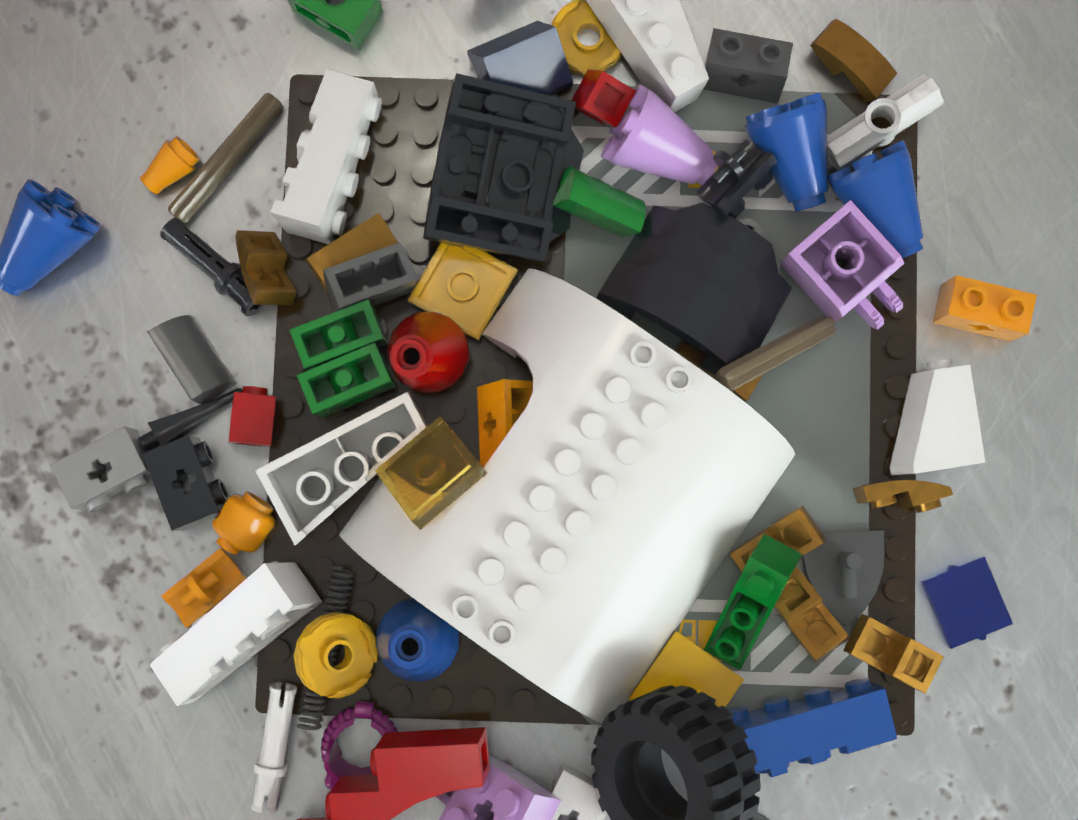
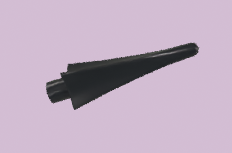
(179, 424)

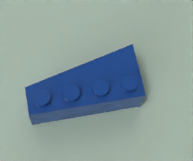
(816, 724)

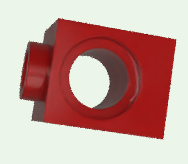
(603, 97)
(252, 417)

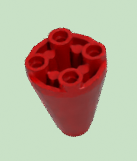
(441, 350)

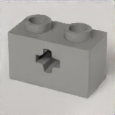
(82, 470)

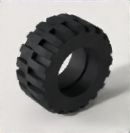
(699, 741)

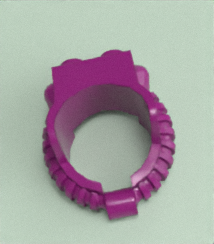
(331, 753)

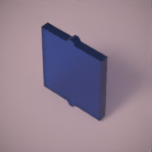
(966, 602)

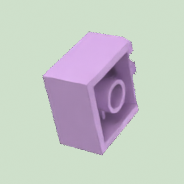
(868, 265)
(504, 796)

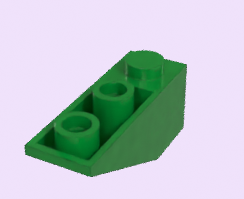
(752, 601)

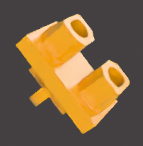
(204, 587)

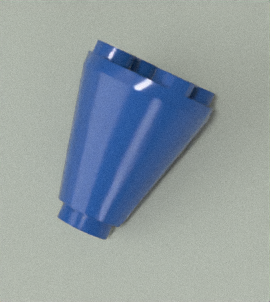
(799, 143)
(885, 195)
(41, 236)
(435, 637)

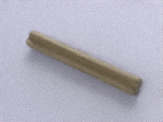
(225, 158)
(776, 352)

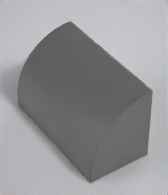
(373, 277)
(192, 358)

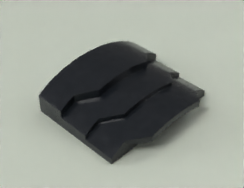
(501, 169)
(700, 281)

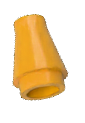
(170, 164)

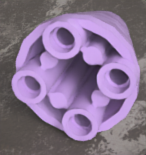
(658, 142)

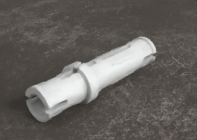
(271, 765)

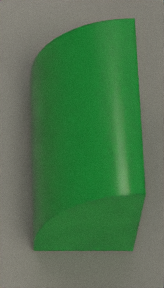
(600, 203)

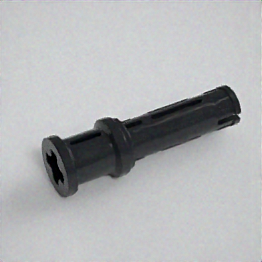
(226, 276)

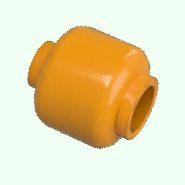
(243, 523)

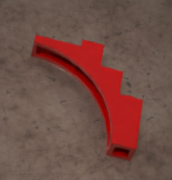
(409, 770)

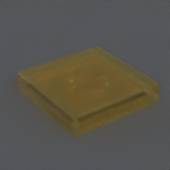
(430, 472)

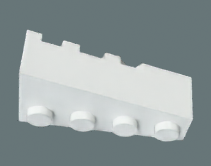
(656, 46)
(328, 158)
(330, 469)
(234, 630)

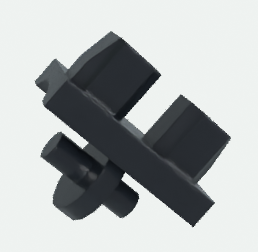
(737, 174)

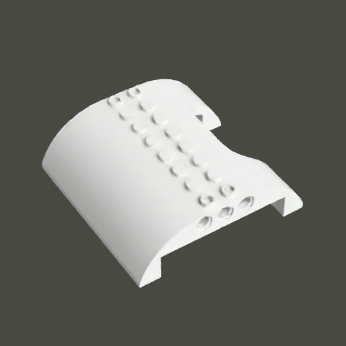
(591, 509)

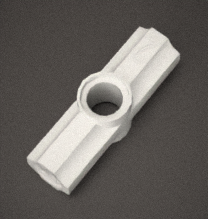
(899, 108)

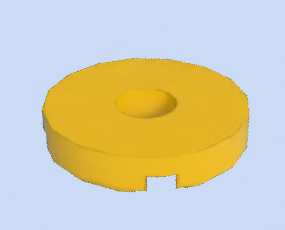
(569, 23)
(313, 652)

